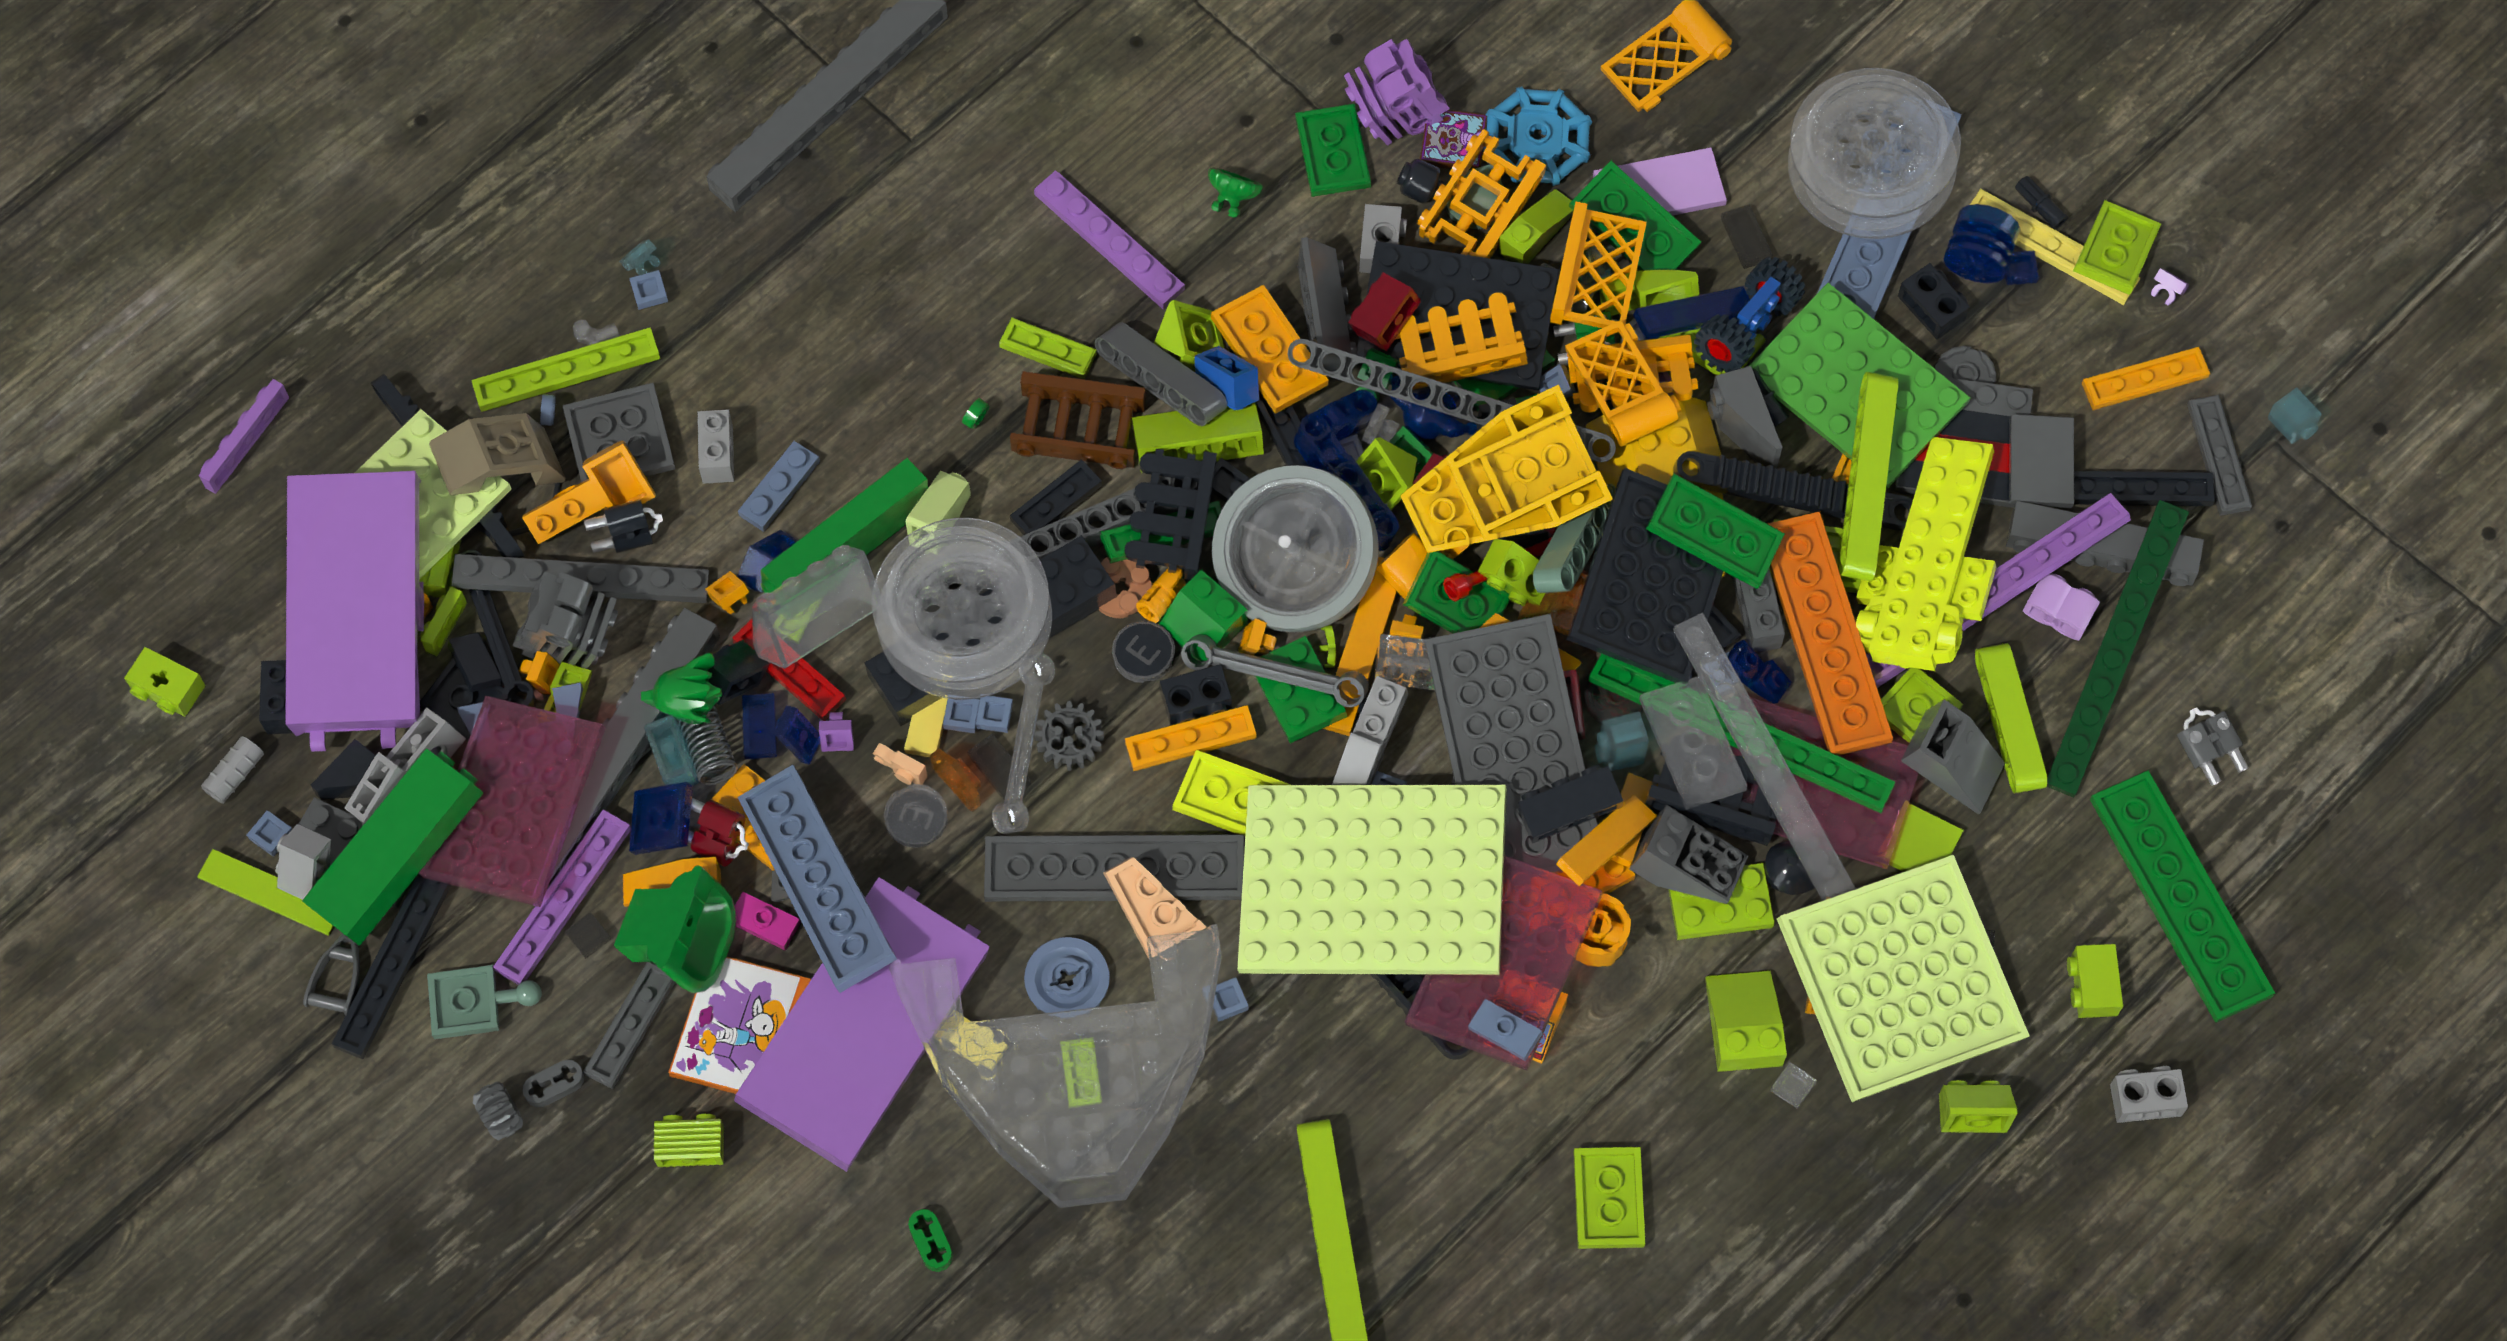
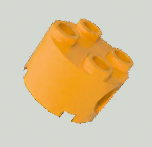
(1606, 934)

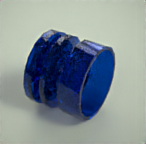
(1981, 243)

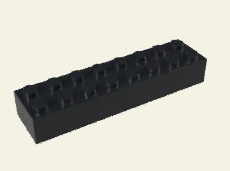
(1076, 590)

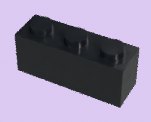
(1569, 803)

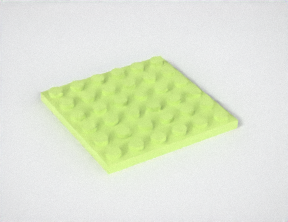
(1902, 978)

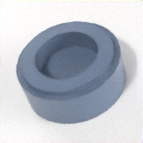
(547, 409)

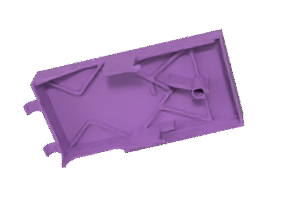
(352, 604)
(851, 1051)

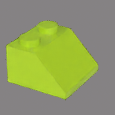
(1976, 1107)

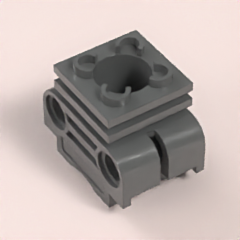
(563, 622)

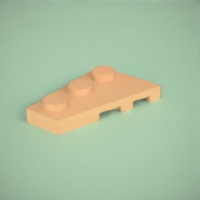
(1148, 903)

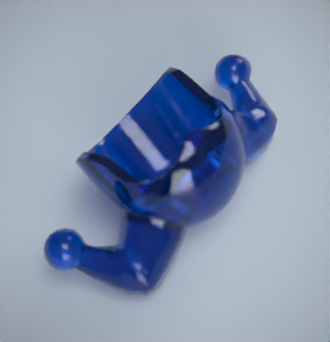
(1428, 422)

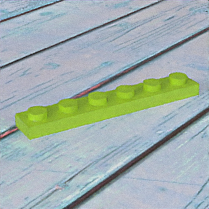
(565, 369)

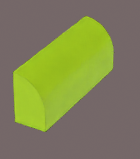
(1228, 434)

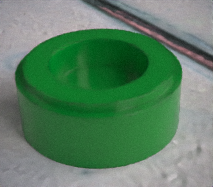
(975, 413)

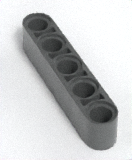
(1161, 374)

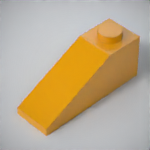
(663, 875)

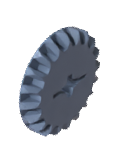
(1072, 957)

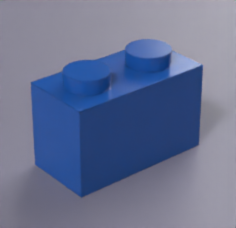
(1230, 375)

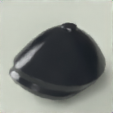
(1786, 871)

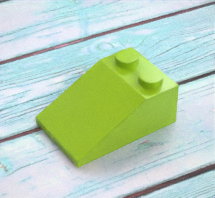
(1745, 1021)

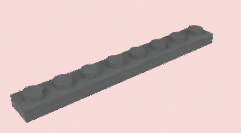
(606, 578)

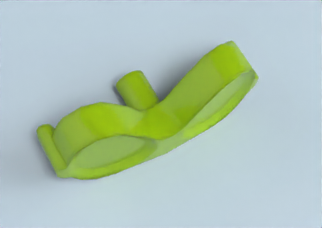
(1331, 647)

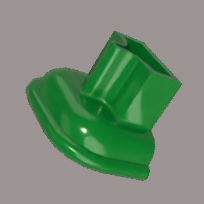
(681, 929)

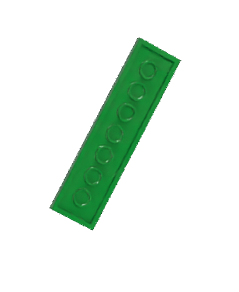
(2182, 896)

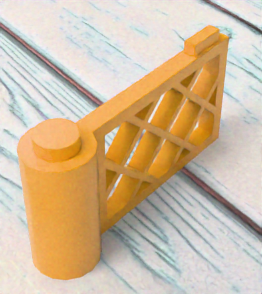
(1698, 32)
(1644, 412)

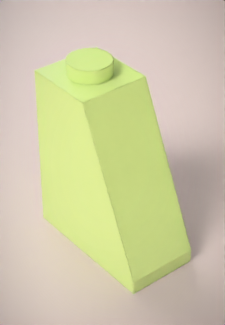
(941, 501)

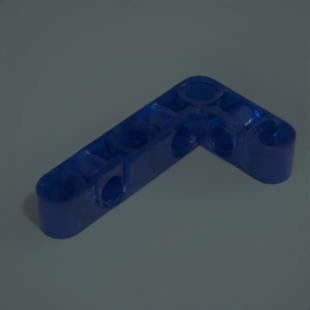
(1326, 453)

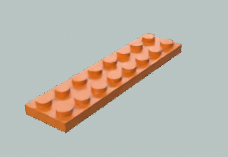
(1827, 638)

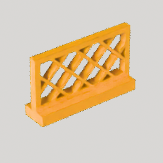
(1572, 260)

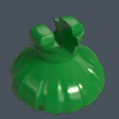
(1233, 189)

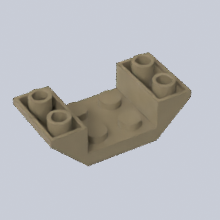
(493, 449)

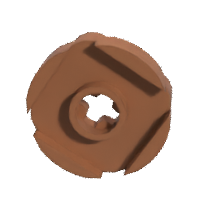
(1135, 578)

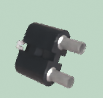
(626, 525)

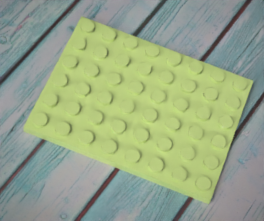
(1373, 879)

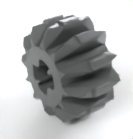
(497, 1110)

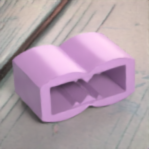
(2061, 606)

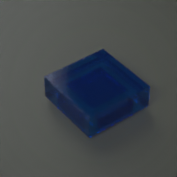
(2022, 268)

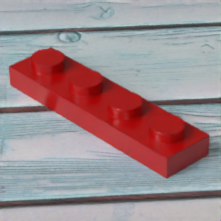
(801, 681)

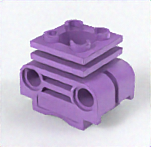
(1399, 91)

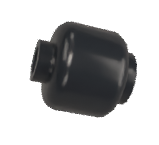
(1419, 180)

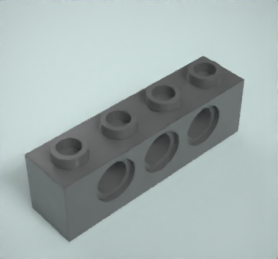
(1760, 614)

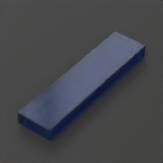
(1689, 312)

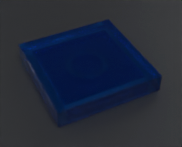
(661, 818)

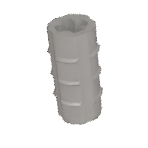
(232, 769)

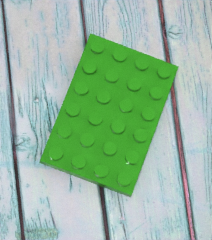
(1820, 369)

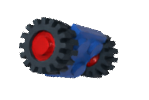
(1731, 342)

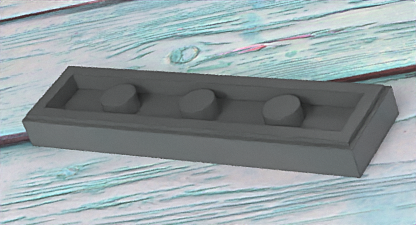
(2219, 454)
(629, 1026)

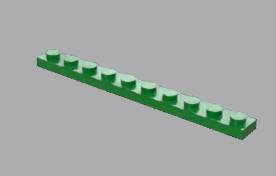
(1801, 757)

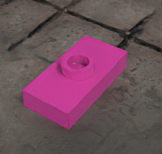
(765, 921)

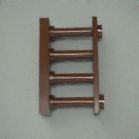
(1068, 392)

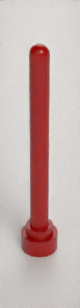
(1459, 585)

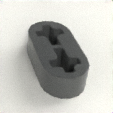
(556, 1090)

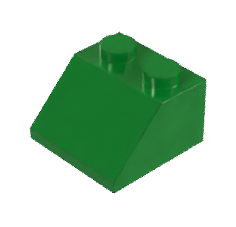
(1206, 610)

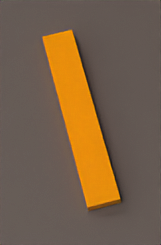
(1363, 642)

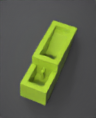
(1654, 288)

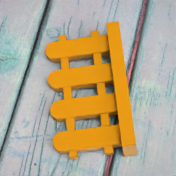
(1660, 354)
(1479, 358)

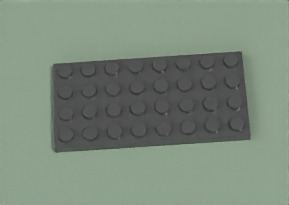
(1509, 722)

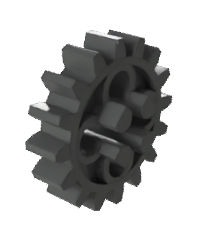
(1069, 717)

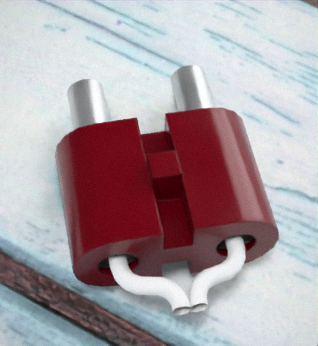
(717, 832)

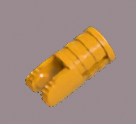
(1161, 595)

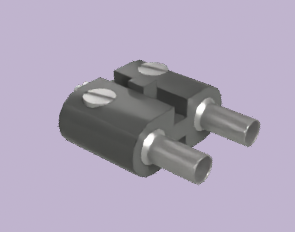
(2211, 741)

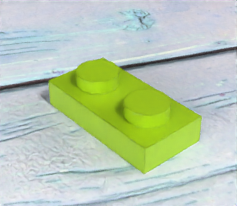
(447, 614)

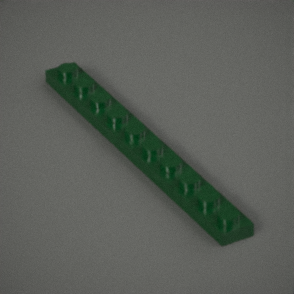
(2116, 648)

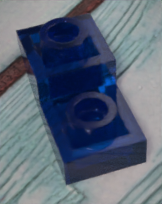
(1759, 676)

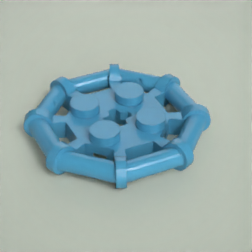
(1550, 123)

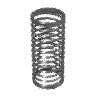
(715, 779)

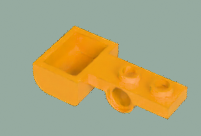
(611, 481)
(1405, 561)

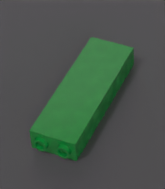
(859, 524)
(393, 845)

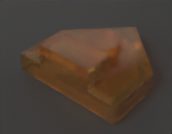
(957, 778)

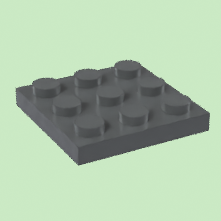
(621, 416)

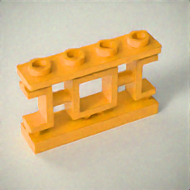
(1501, 212)

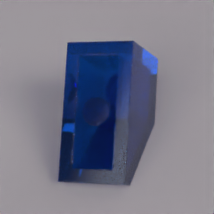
(760, 555)

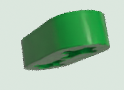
(922, 1243)

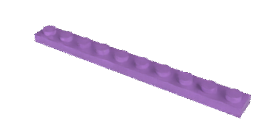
(2038, 562)

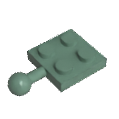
(467, 1001)

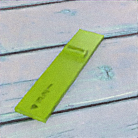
(260, 889)

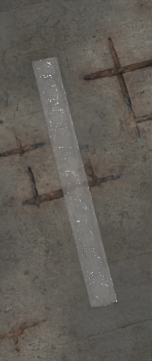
(1763, 757)

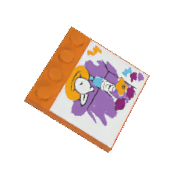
(734, 1024)

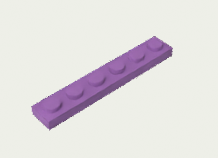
(1109, 239)
(562, 897)

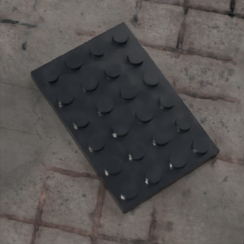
(1449, 278)
(1641, 587)

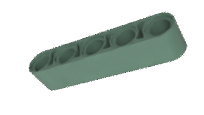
(1570, 550)

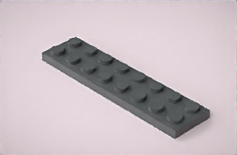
(1074, 866)

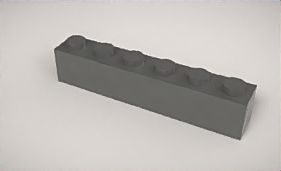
(2114, 552)

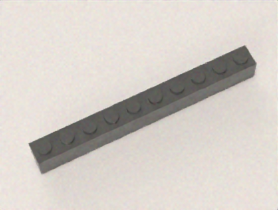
(823, 99)
(625, 733)

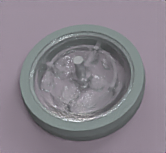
(1295, 548)

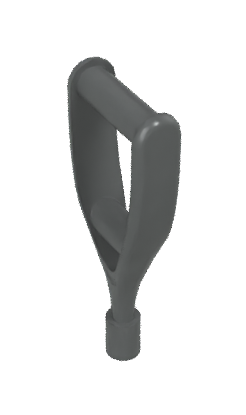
(339, 953)

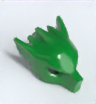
(685, 691)

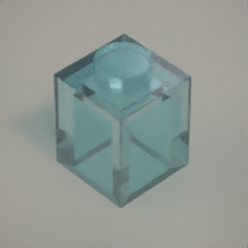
(2295, 416)

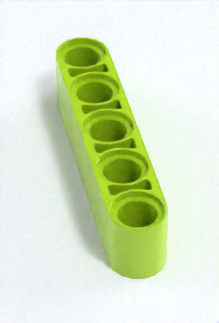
(2011, 718)

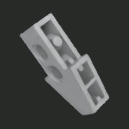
(1371, 734)
(385, 772)

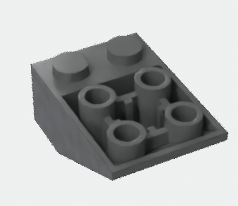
(1954, 755)
(1688, 858)

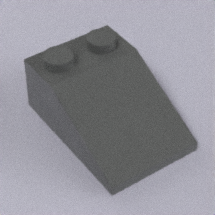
(1744, 415)

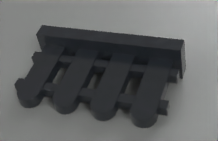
(1174, 497)
(1724, 815)

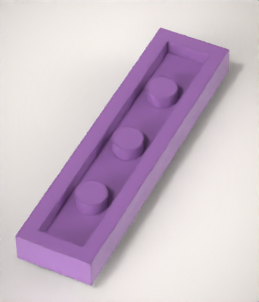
(239, 442)

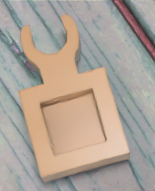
(904, 767)

